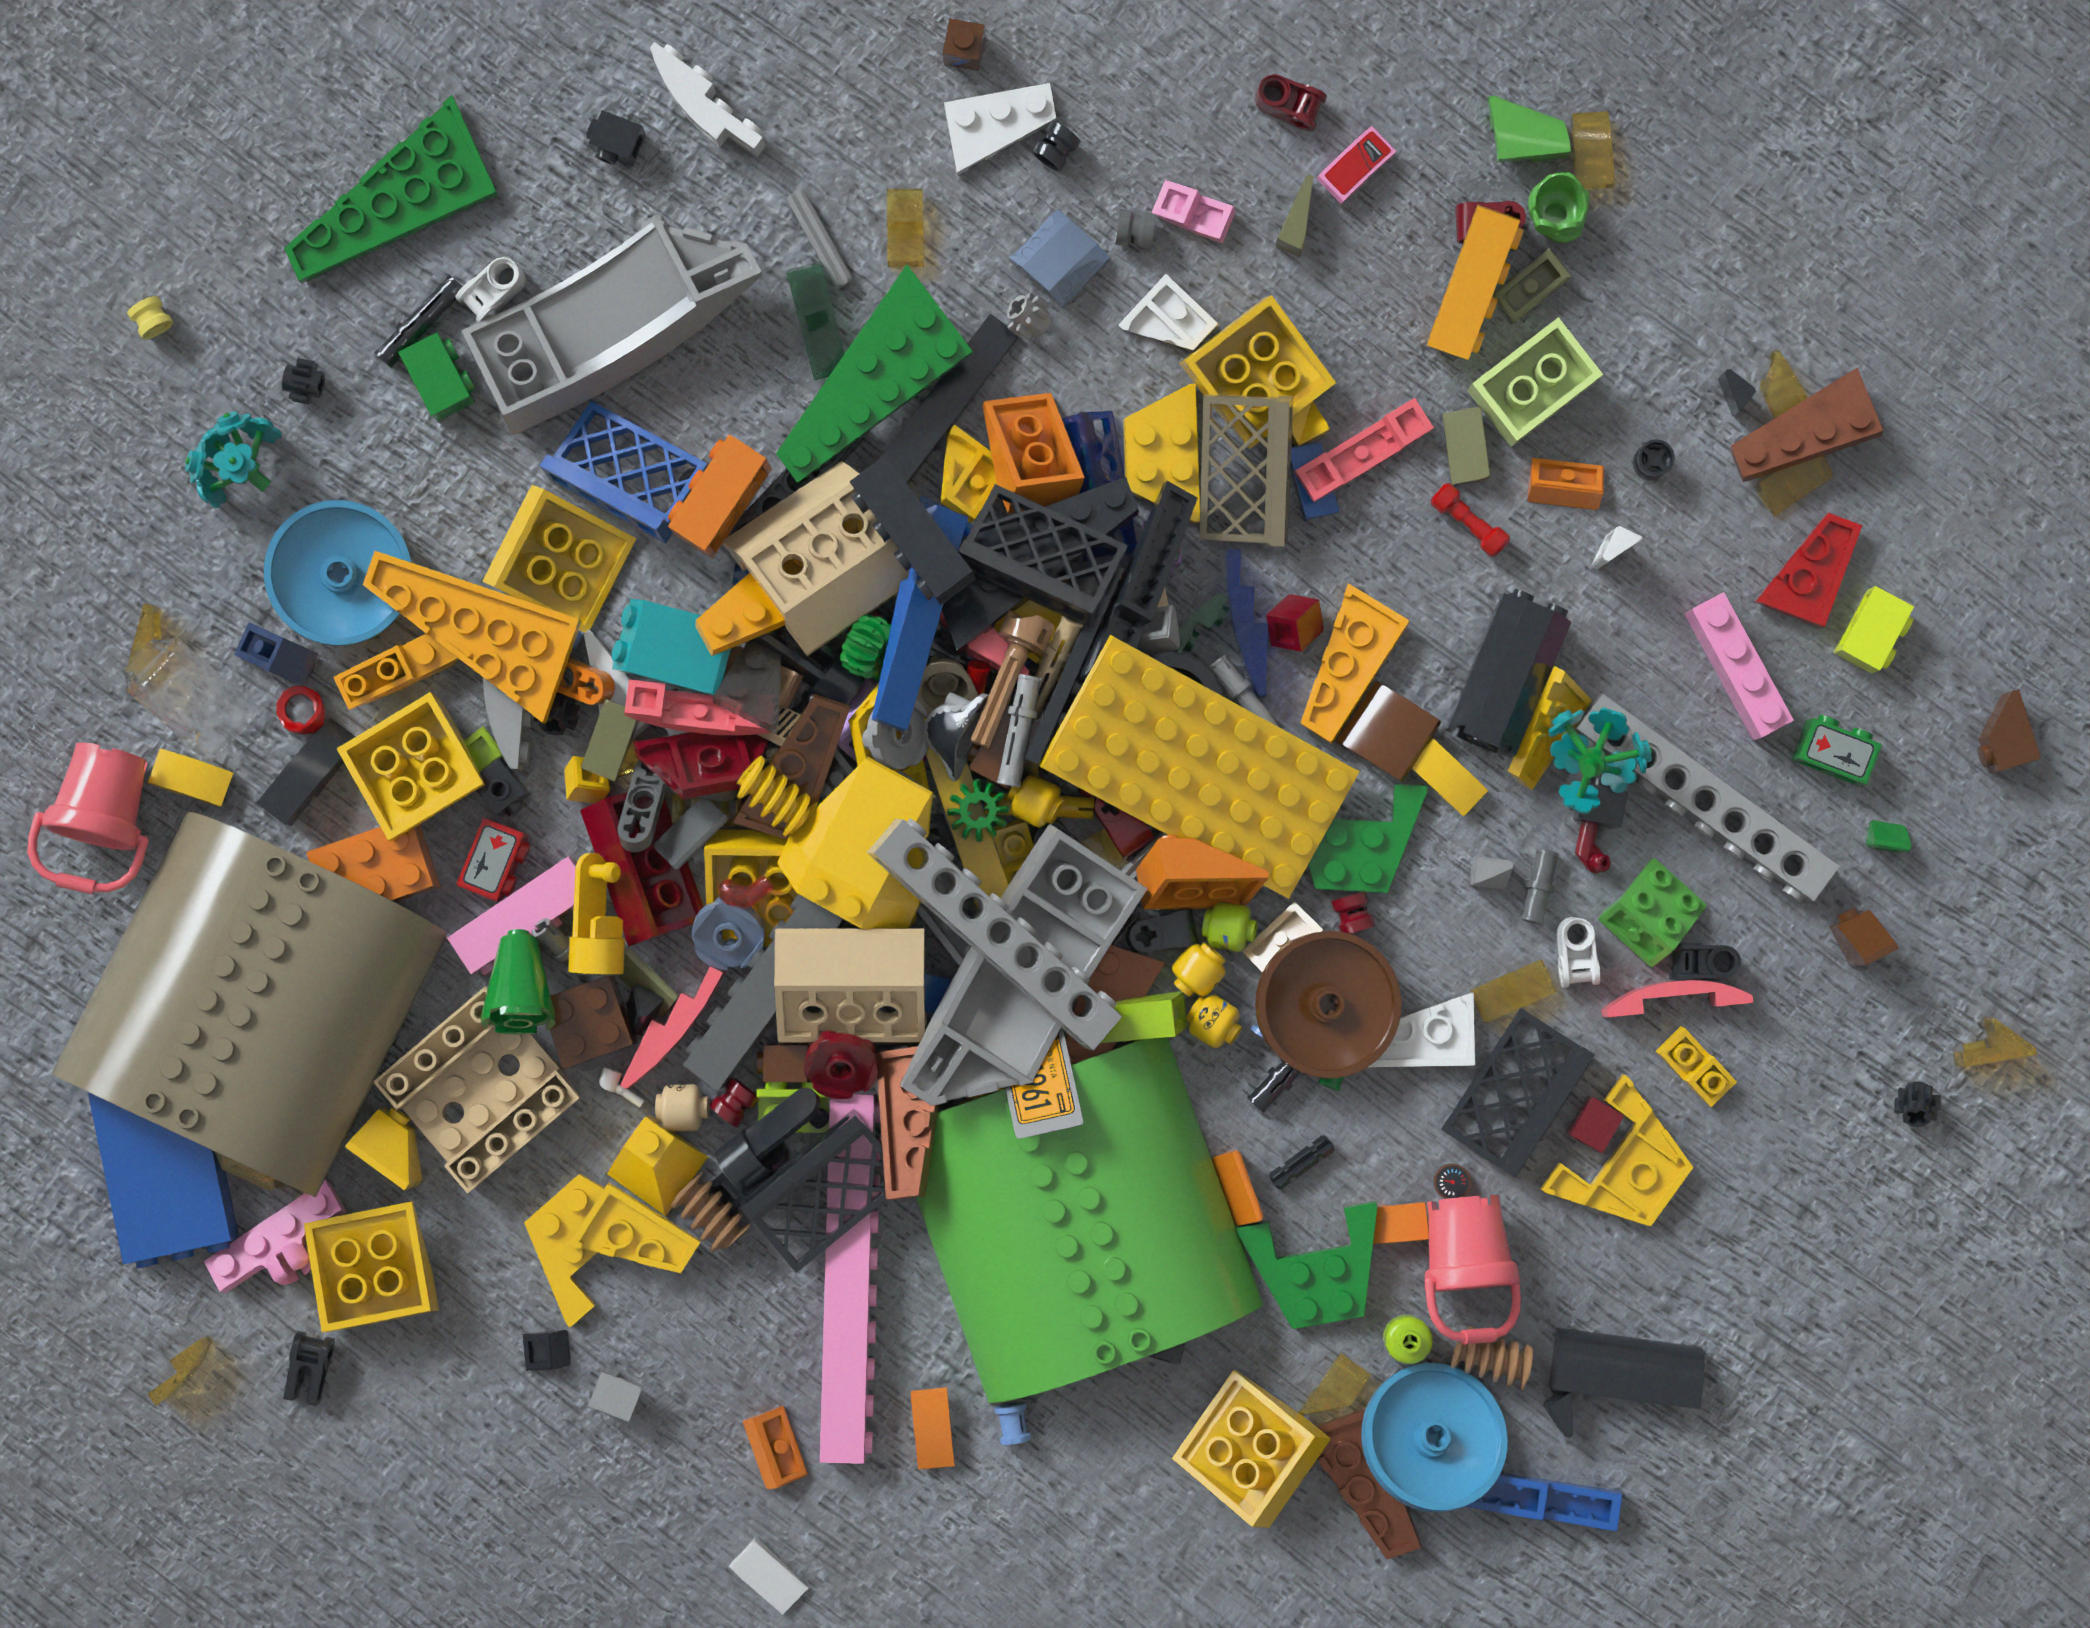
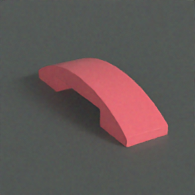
(1364, 450)
(683, 711)
(1632, 1002)

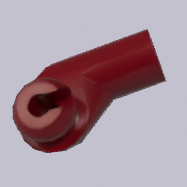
(1588, 851)

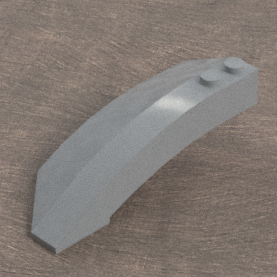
(607, 321)
(984, 1026)

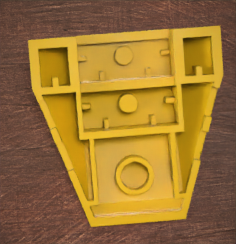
(829, 855)

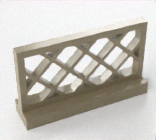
(1277, 472)

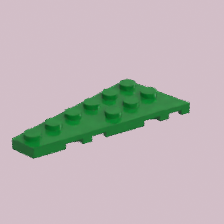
(406, 191)

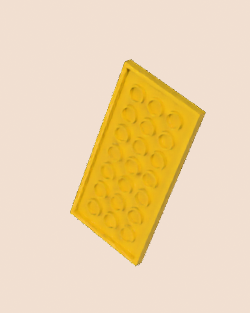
(1197, 764)

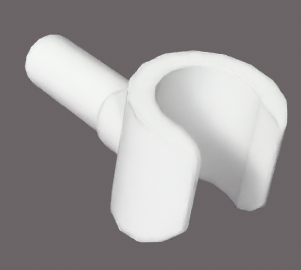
(610, 1080)

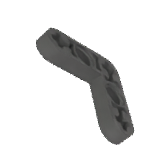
(655, 788)

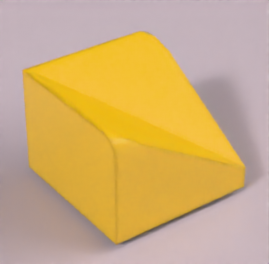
(1308, 425)
(582, 784)

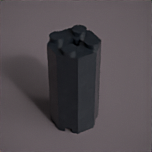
(1509, 673)

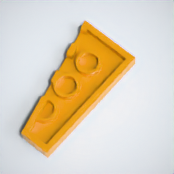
(1355, 653)

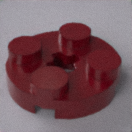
(843, 1048)

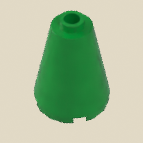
(518, 987)

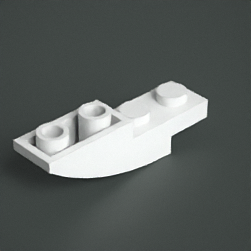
(693, 95)

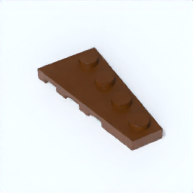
(802, 759)

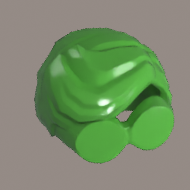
(1559, 207)

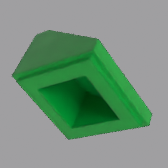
(1888, 837)

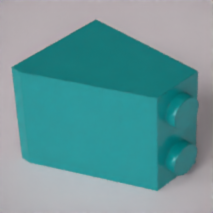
(666, 648)

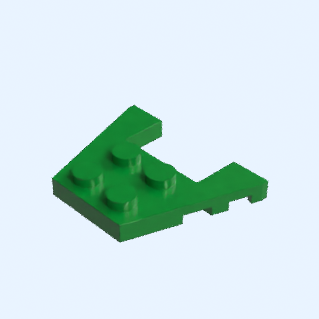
(1366, 853)
(1319, 1283)

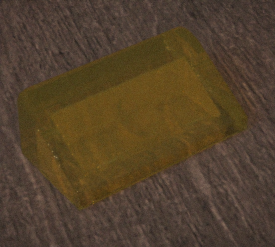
(1793, 483)

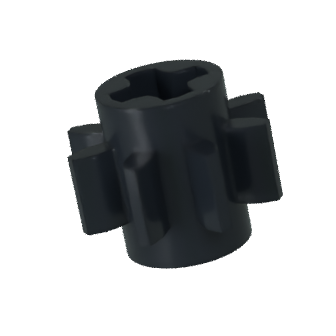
(303, 381)
(562, 715)
(1917, 1104)

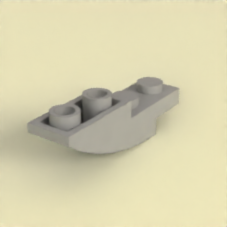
(508, 725)

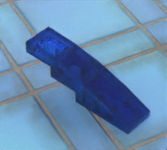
(1249, 636)

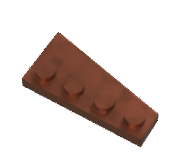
(1120, 976)
(1380, 1514)

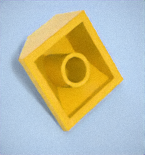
(389, 1147)
(656, 1164)

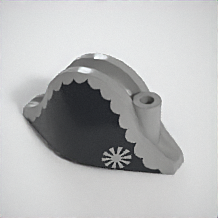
(951, 728)

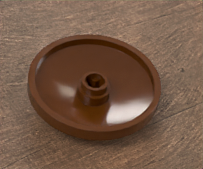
(1328, 1004)

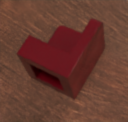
(1295, 622)
(1594, 1124)

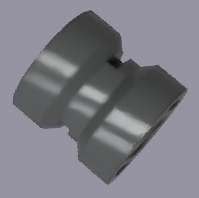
(1135, 229)

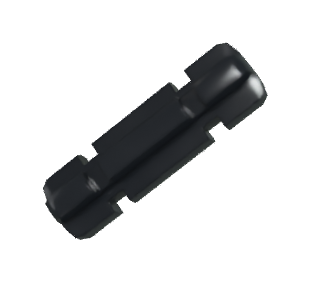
(1301, 1162)

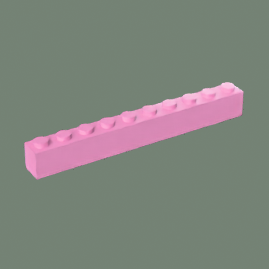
(848, 1302)

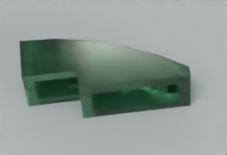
(816, 318)

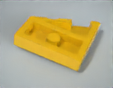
(966, 474)

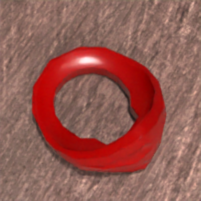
(313, 723)

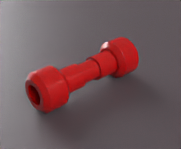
(1491, 539)

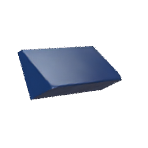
(1310, 510)

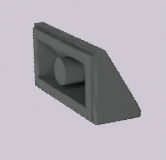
(690, 832)

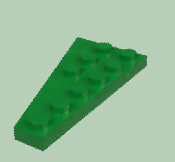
(888, 364)

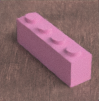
(1738, 666)
(544, 897)

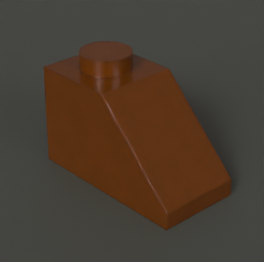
(2007, 735)
(1862, 937)

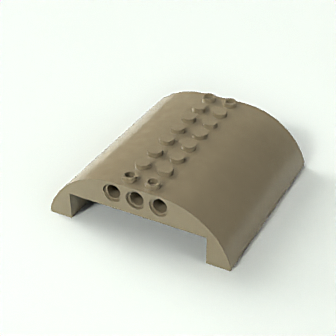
(251, 1002)

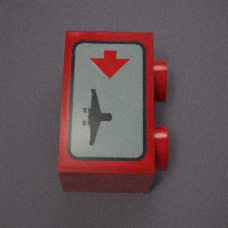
(494, 860)

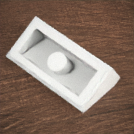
(1615, 544)

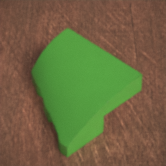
(1526, 133)

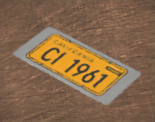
(1050, 1100)

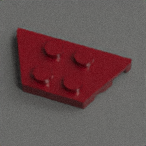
(700, 762)

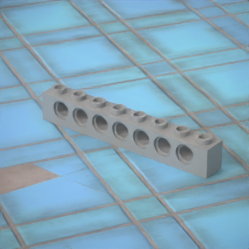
(891, 853)
(1814, 867)

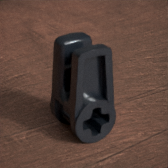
(317, 1356)

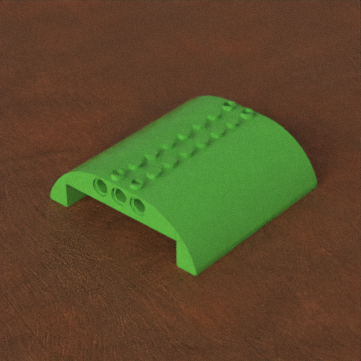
(1084, 1236)

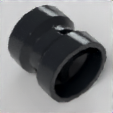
(1055, 146)
(1657, 454)

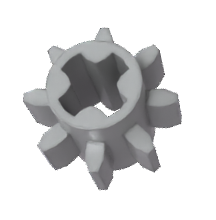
(1028, 316)

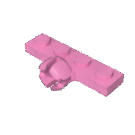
(275, 1243)

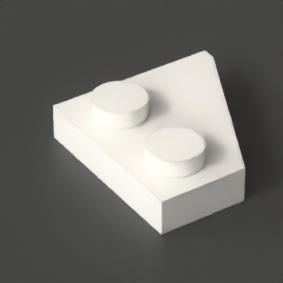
(1170, 316)

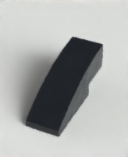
(306, 773)

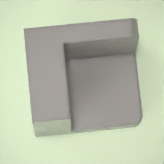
(615, 1395)

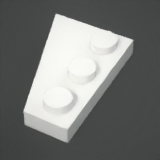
(996, 120)

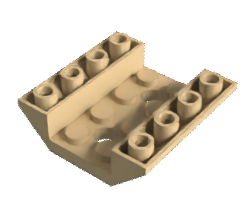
(841, 570)
(850, 979)
(464, 1067)

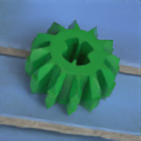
(866, 646)
(974, 798)

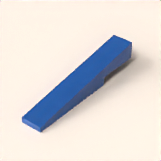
(911, 637)
(1553, 1501)

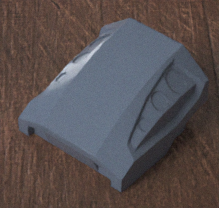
(1060, 258)

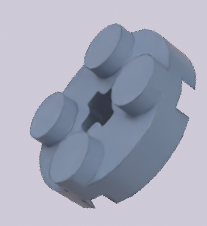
(731, 953)

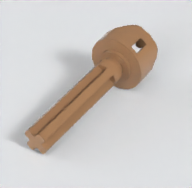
(1023, 637)

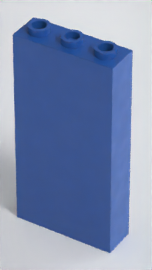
(161, 1188)

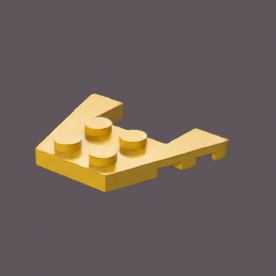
(1640, 1171)
(552, 1231)

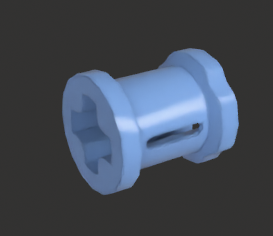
(1012, 1423)

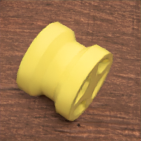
(150, 317)

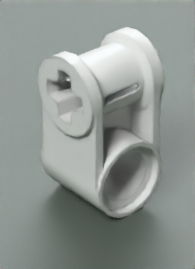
(489, 290)
(1577, 955)

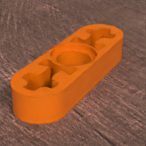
(585, 673)

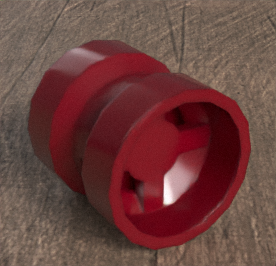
(1356, 921)
(733, 1103)

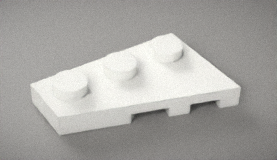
(1434, 1036)

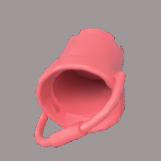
(98, 808)
(1469, 1253)

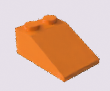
(1032, 449)
(1195, 876)

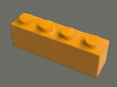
(1474, 281)

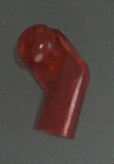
(744, 896)

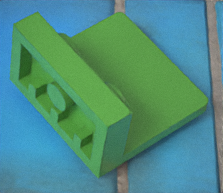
(1653, 913)

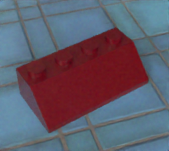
(650, 892)

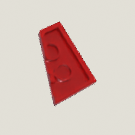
(1814, 573)

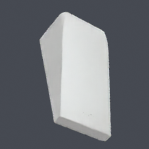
(768, 1575)

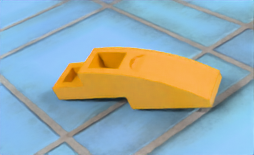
(393, 670)

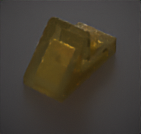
(2002, 1045)

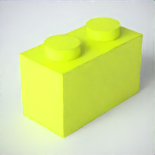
(1874, 630)

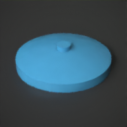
(320, 567)
(1434, 1437)

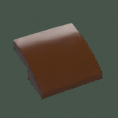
(1389, 731)

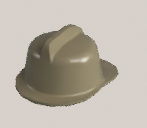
(940, 679)

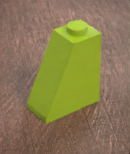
(1149, 1017)

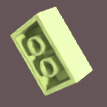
(1534, 382)

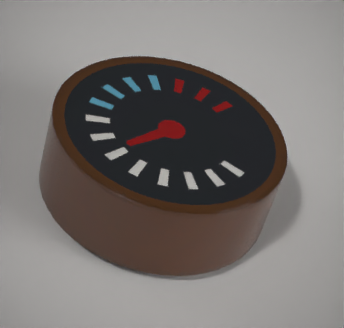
(1452, 1181)

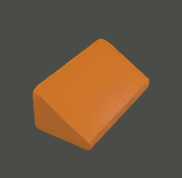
(1566, 483)
(1237, 1187)
(775, 1448)

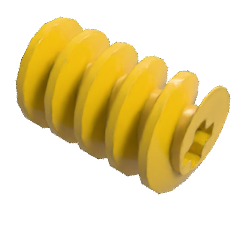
(775, 796)

